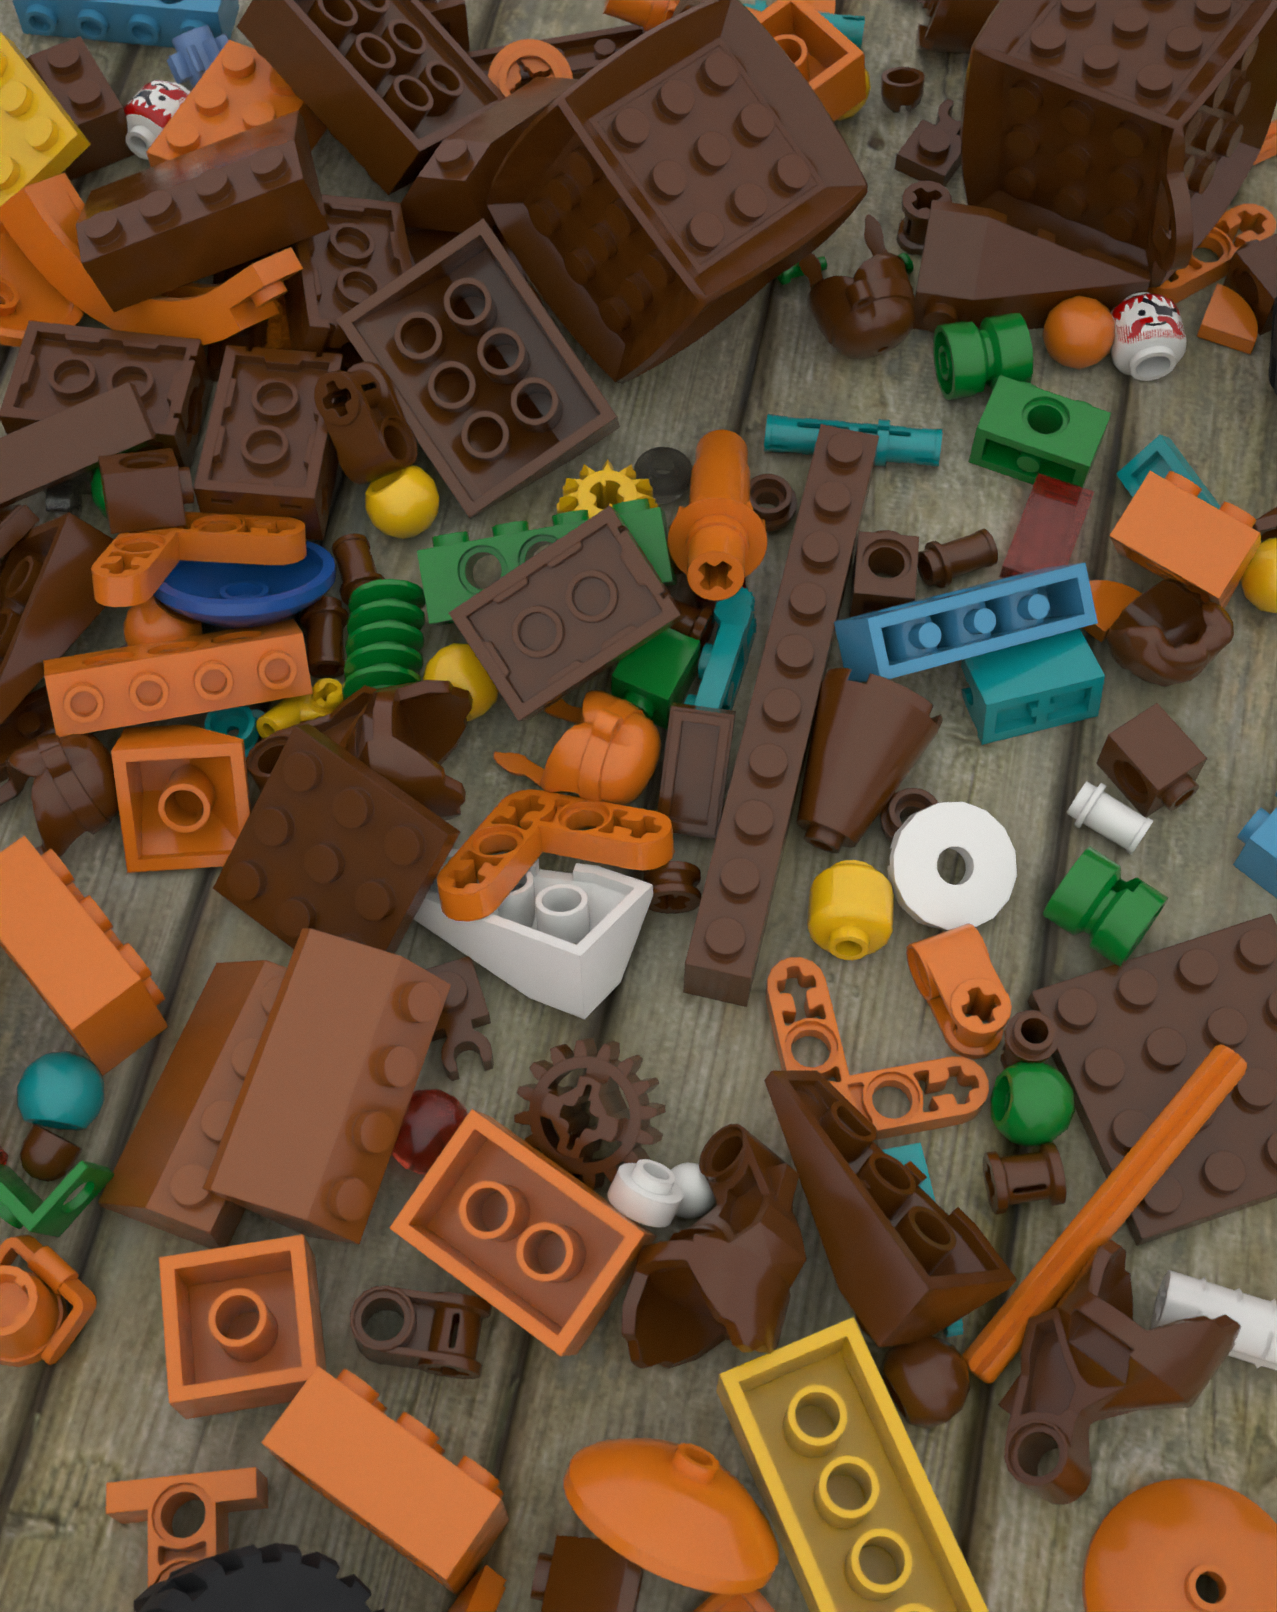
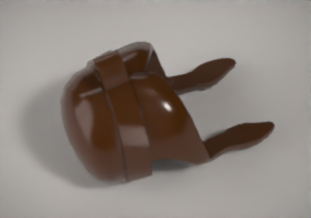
(864, 312)
(70, 788)

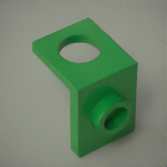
(23, 1207)

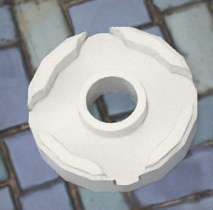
(987, 857)

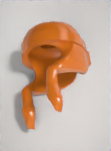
(600, 758)

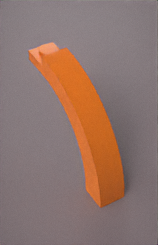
(44, 227)

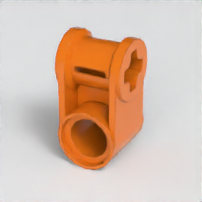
(960, 980)

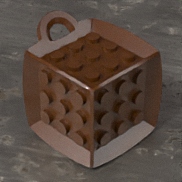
(1118, 119)
(673, 185)

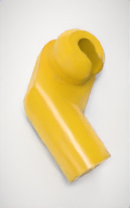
(291, 711)

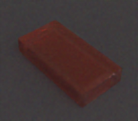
(1047, 526)

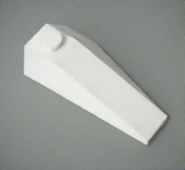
(554, 934)

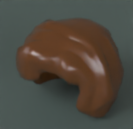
(1169, 634)

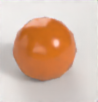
(1079, 332)
(157, 623)

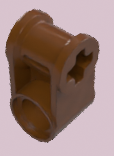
(368, 426)
(426, 1330)

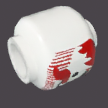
(150, 112)
(1147, 336)

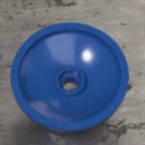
(247, 593)

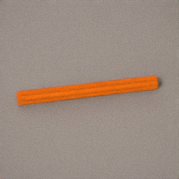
(1105, 1211)

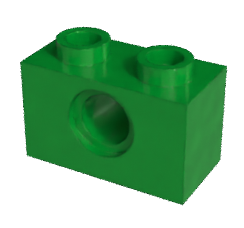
(1036, 433)

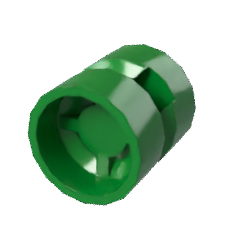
(975, 357)
(1104, 906)

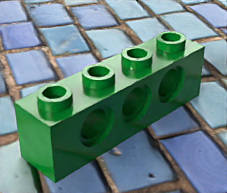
(450, 563)

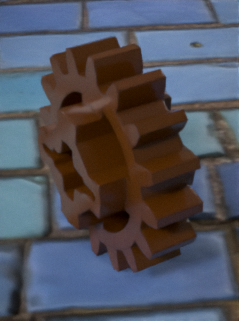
(601, 1086)

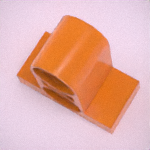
(160, 1498)

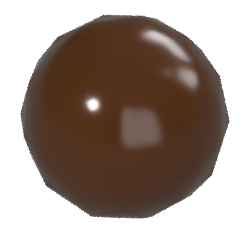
(926, 1380)

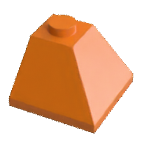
(179, 796)

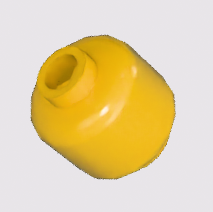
(850, 910)

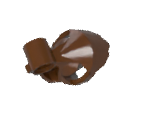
(396, 732)
(725, 1271)
(1096, 1364)

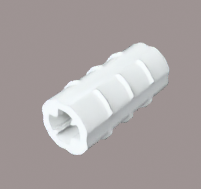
(1191, 1297)

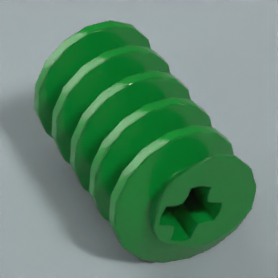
(384, 635)

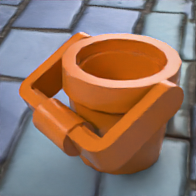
(32, 1304)

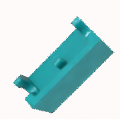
(1032, 686)

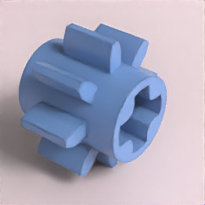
(194, 54)

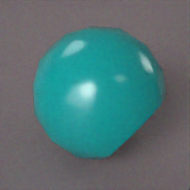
(60, 1091)

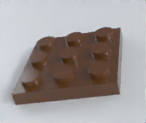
(334, 849)

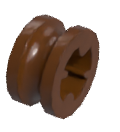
(674, 887)

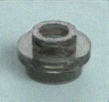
(667, 486)

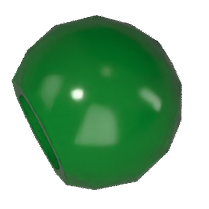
(1031, 1103)

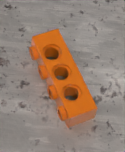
(176, 678)

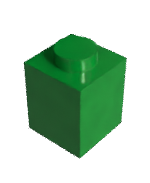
(658, 674)

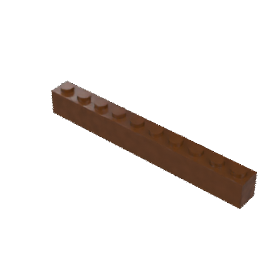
(780, 721)

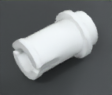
(1108, 817)

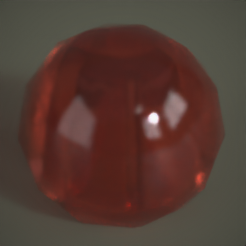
(427, 1128)

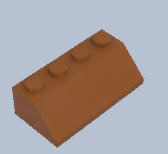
(328, 1087)
(188, 1111)

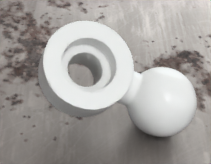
(655, 1194)

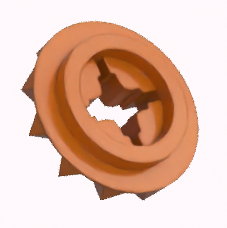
(534, 57)

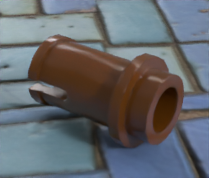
(945, 561)
(354, 563)
(325, 638)
(1029, 1038)

